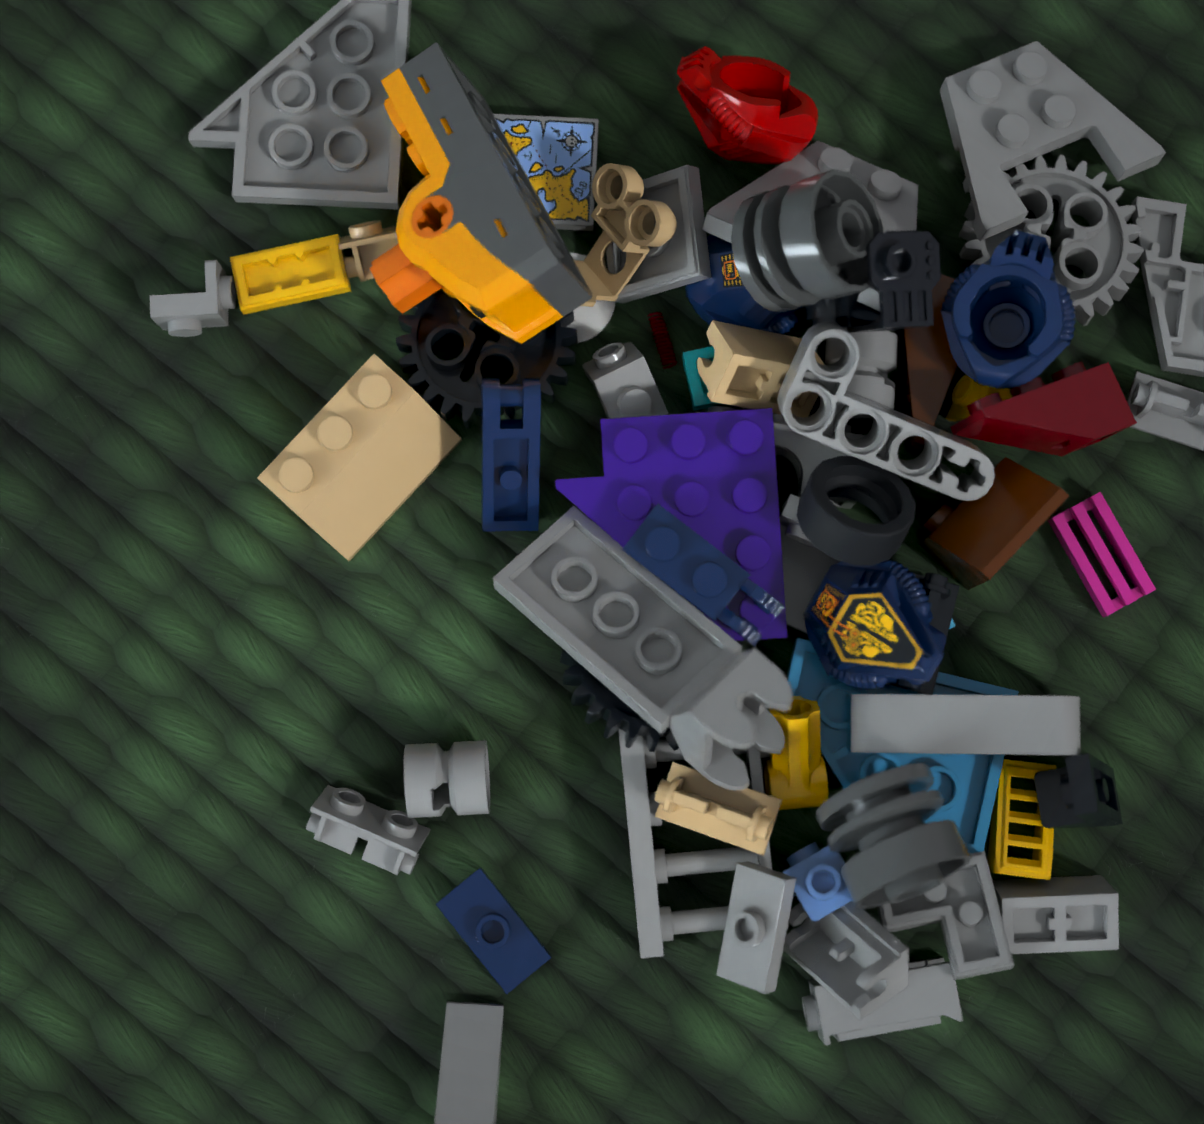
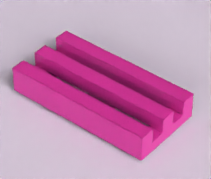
(1120, 545)

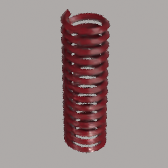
(657, 332)

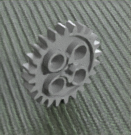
(1100, 251)

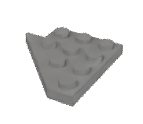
(316, 115)

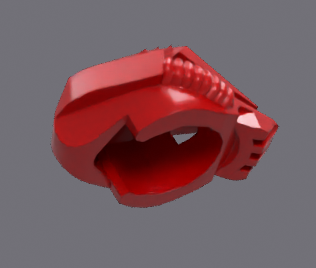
(746, 107)

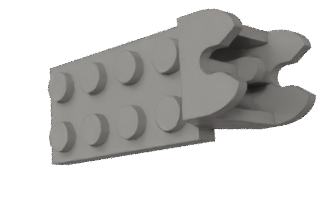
(649, 646)

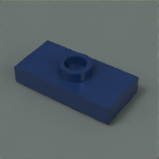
(493, 930)

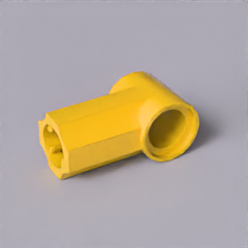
(800, 770)

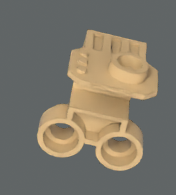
(628, 224)

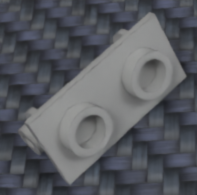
(1167, 410)
(345, 816)

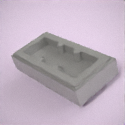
(756, 927)

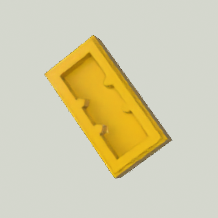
(290, 274)

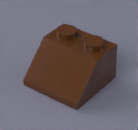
(986, 532)

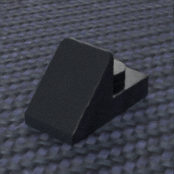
(1078, 794)

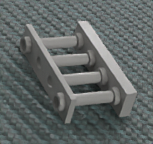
(654, 866)

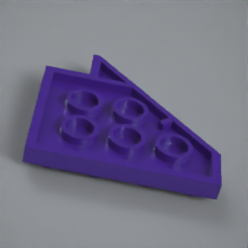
(709, 474)

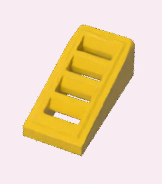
(999, 839)

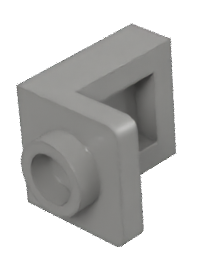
(190, 312)
(624, 382)

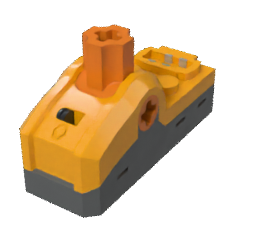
(475, 214)

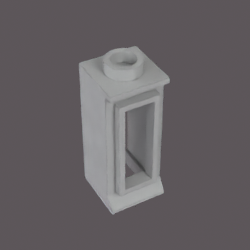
(928, 996)

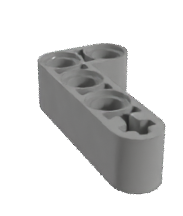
(888, 425)
(965, 724)

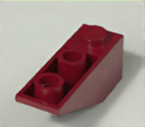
(1053, 417)

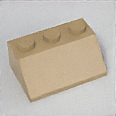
(360, 457)

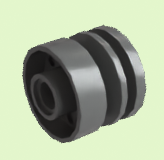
(805, 241)
(887, 823)

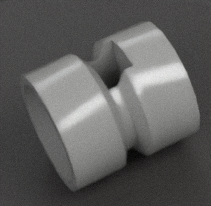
(876, 359)
(447, 779)

